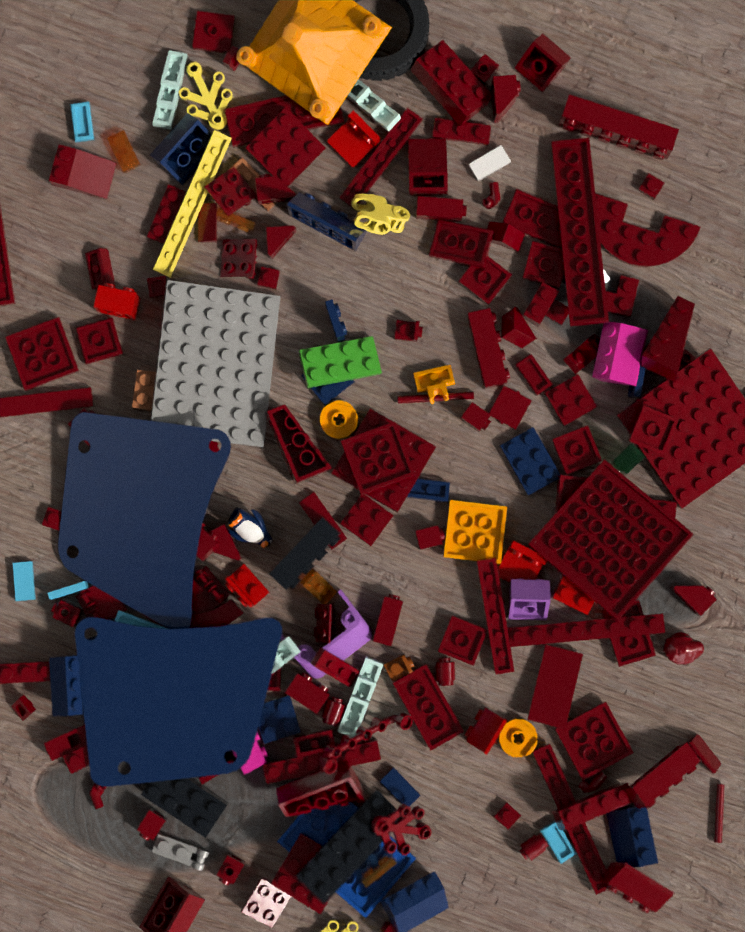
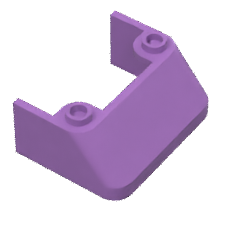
(345, 644)

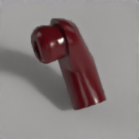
(494, 196)
(594, 784)
(95, 795)

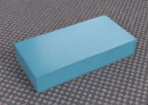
(82, 122)
(24, 581)
(68, 590)
(558, 842)

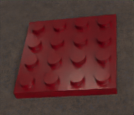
(417, 450)

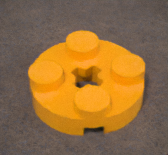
(333, 410)
(520, 748)

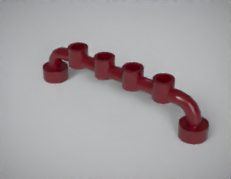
(329, 765)

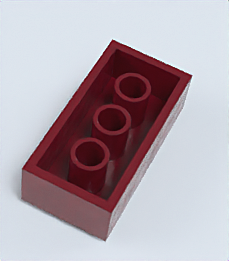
(451, 82)

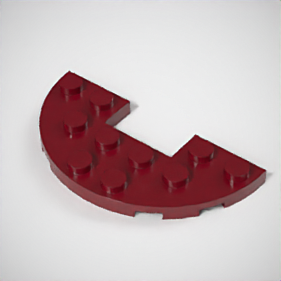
(638, 245)

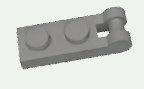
(179, 851)

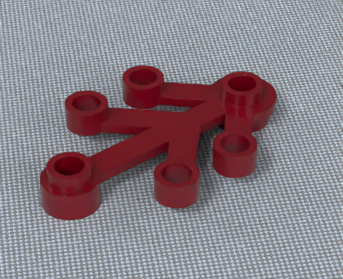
(383, 824)

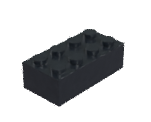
(303, 555)
(187, 802)

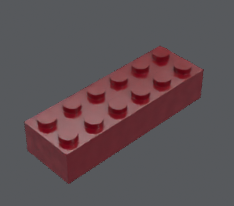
(618, 127)

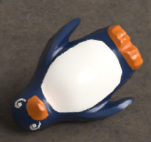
(249, 527)

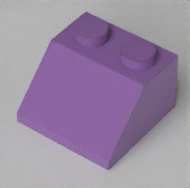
(529, 599)

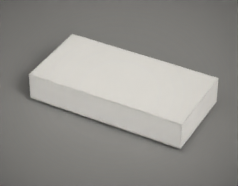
(489, 163)

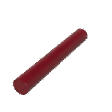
(719, 813)

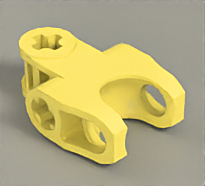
(380, 215)

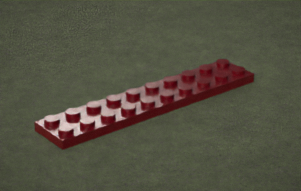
(579, 232)

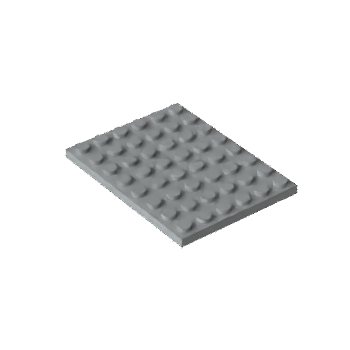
(216, 360)

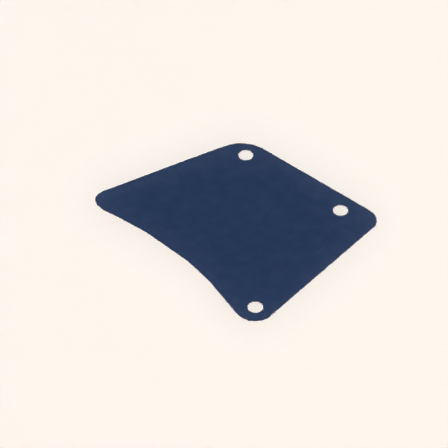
(139, 509)
(172, 697)

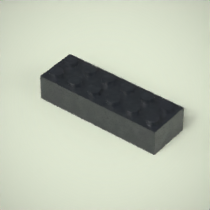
(345, 849)

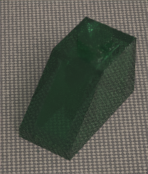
(627, 459)

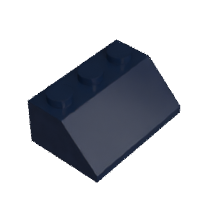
(182, 148)
(65, 686)
(632, 836)
(416, 903)

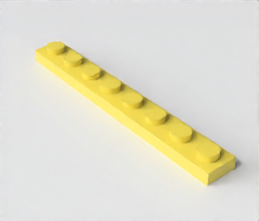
(191, 204)

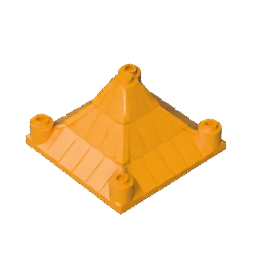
(315, 51)

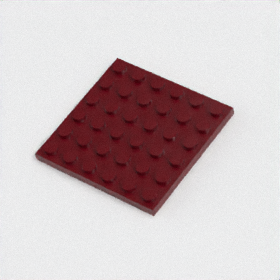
(709, 430)
(610, 540)

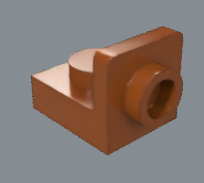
(399, 667)

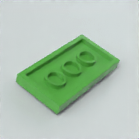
(340, 362)

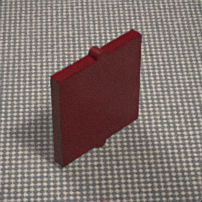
(509, 407)

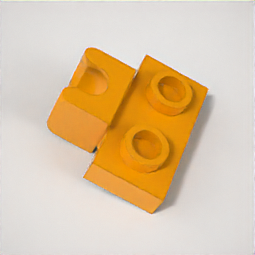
(434, 381)

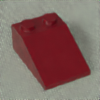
(82, 172)

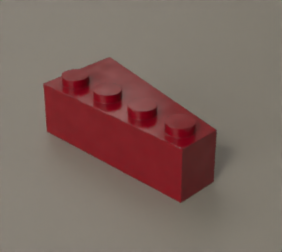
(295, 445)

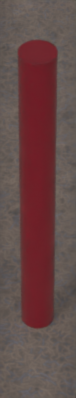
(424, 398)

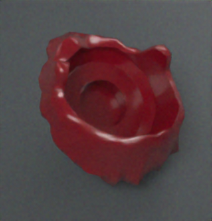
(682, 648)

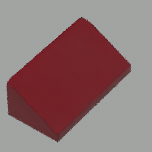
(208, 223)
(99, 267)
(704, 753)

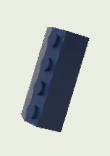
(326, 221)

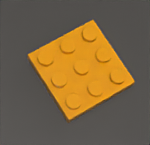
(474, 531)

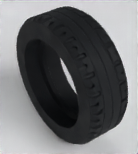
(403, 59)

